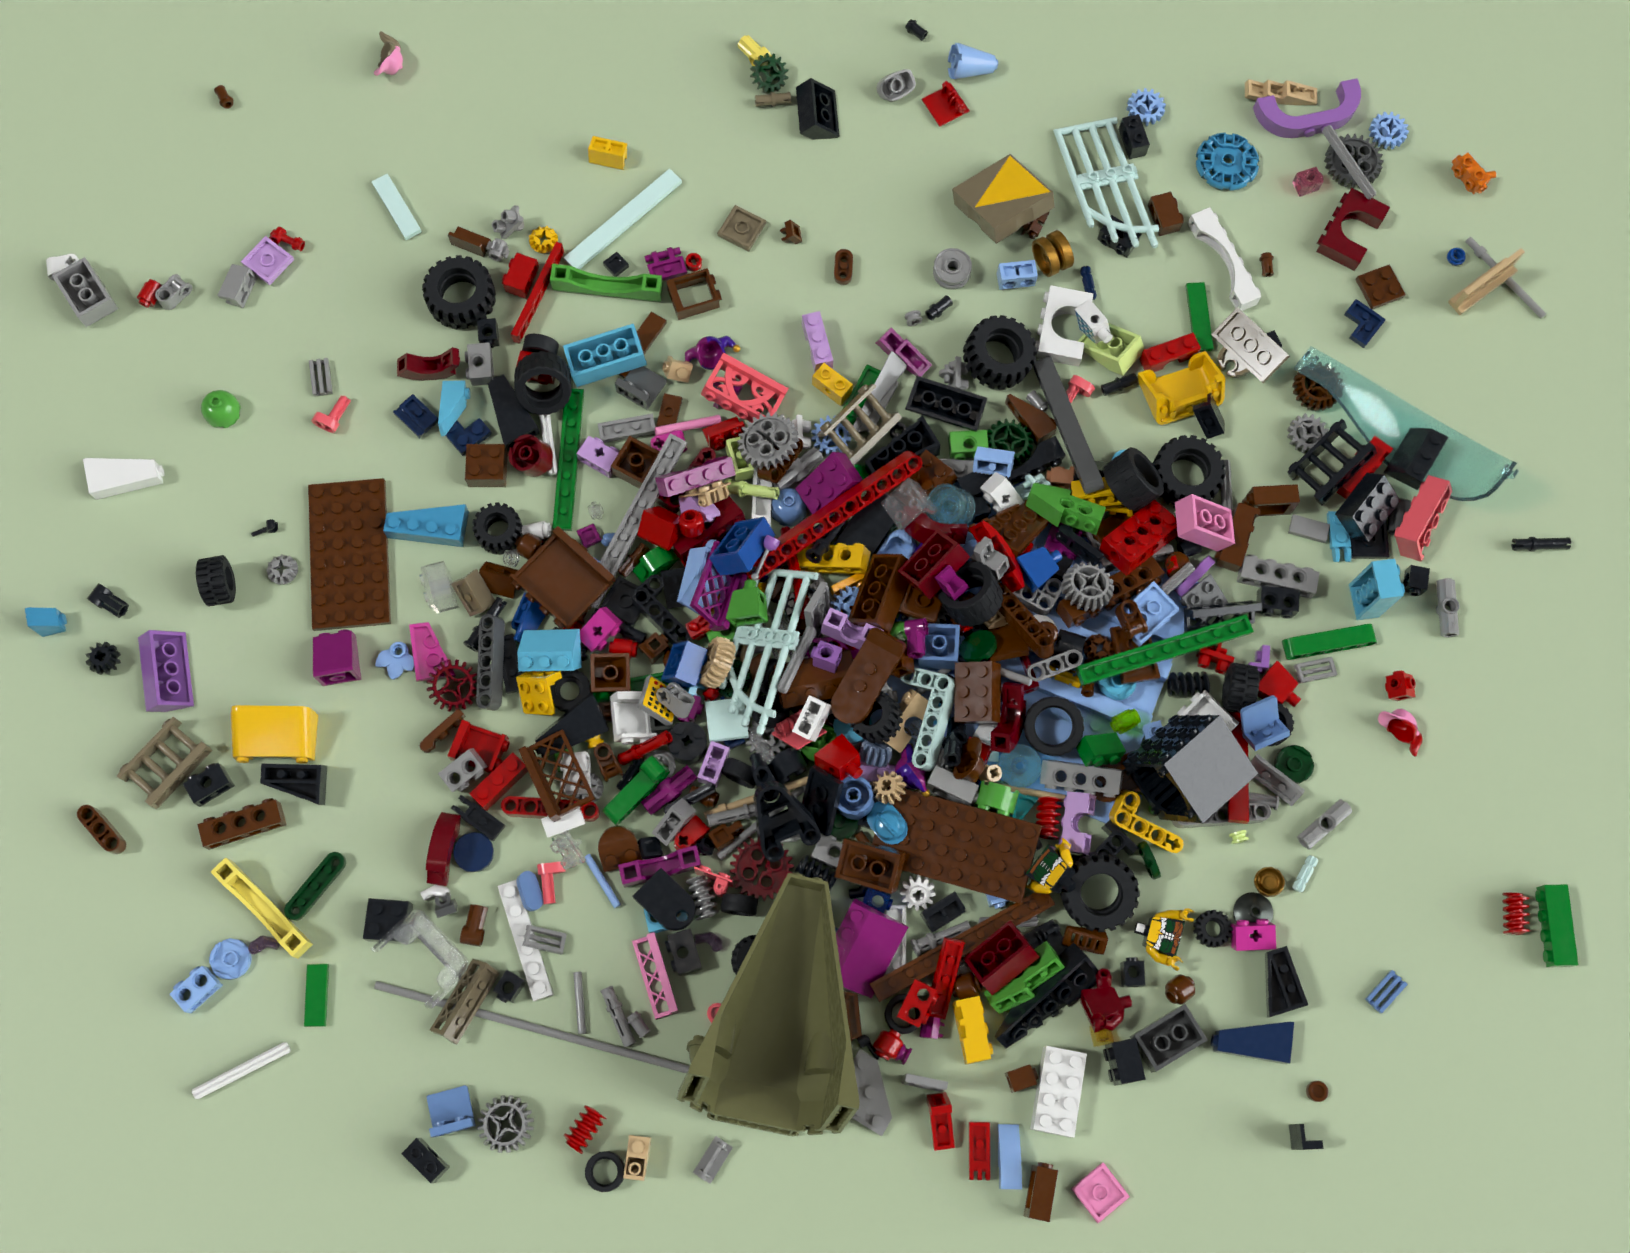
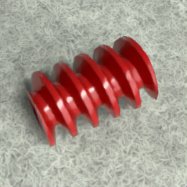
(1047, 816)
(1516, 914)
(584, 1128)

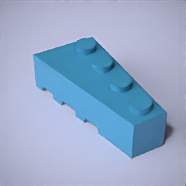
(429, 525)

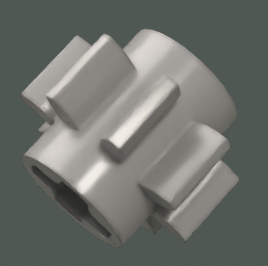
(497, 249)

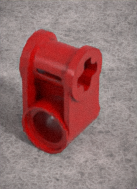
(693, 832)

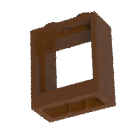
(690, 280)
(1273, 499)
(1041, 1192)

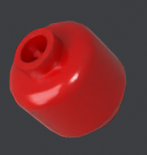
(691, 523)
(888, 1044)

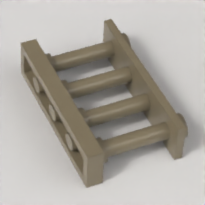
(876, 431)
(170, 781)

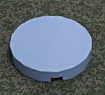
(230, 959)

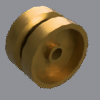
(1052, 253)

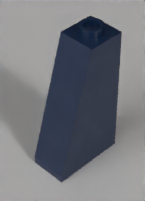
(1258, 1042)

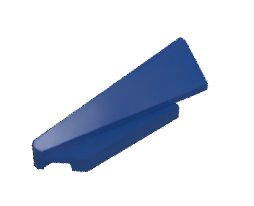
(526, 617)

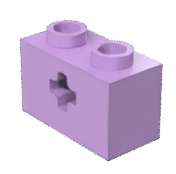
(588, 455)
(713, 763)

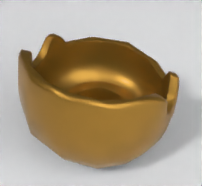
(1269, 882)

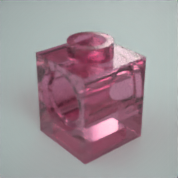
(1302, 184)

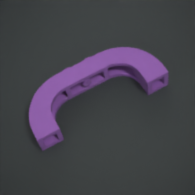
(1307, 125)

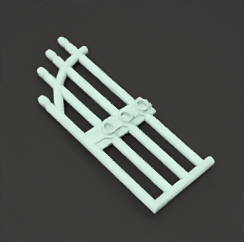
(1105, 177)
(767, 638)

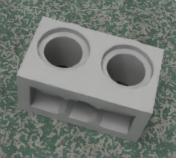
(461, 767)

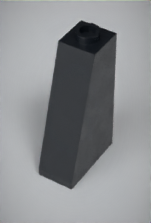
(511, 417)
(579, 724)

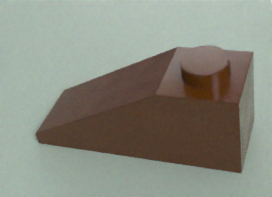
(1037, 421)

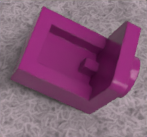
(696, 709)

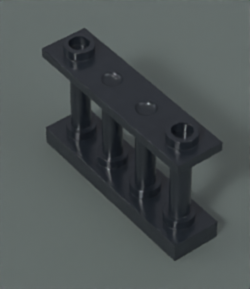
(1336, 479)

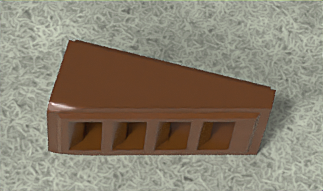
(1094, 946)

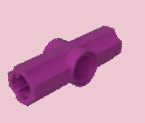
(669, 790)

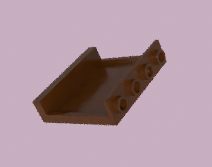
(562, 579)

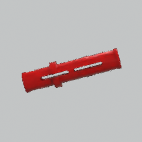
(637, 751)

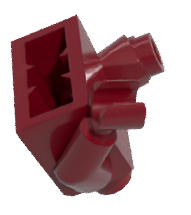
(1103, 1004)

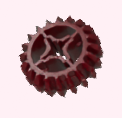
(445, 670)

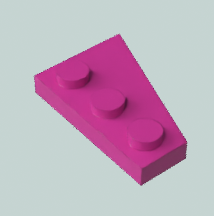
(426, 652)

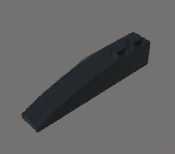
(1050, 996)

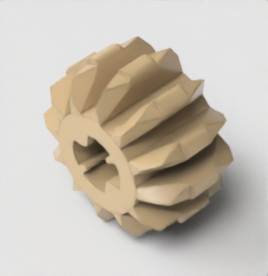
(882, 791)

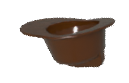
(971, 761)

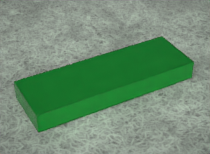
(316, 995)

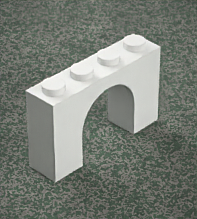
(1059, 302)

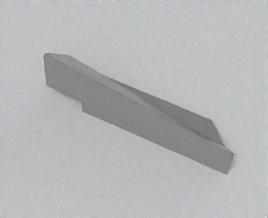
(886, 386)

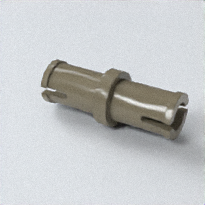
(772, 99)

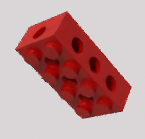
(1139, 537)

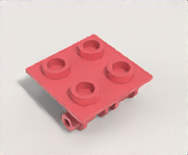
(784, 732)
(722, 880)

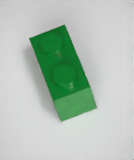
(1101, 749)

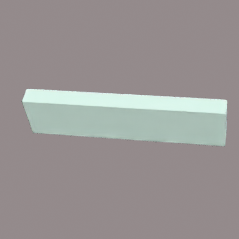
(396, 206)

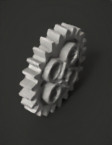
(755, 452)

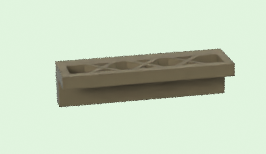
(467, 1001)

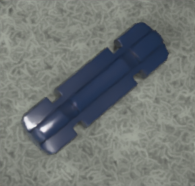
(1088, 282)

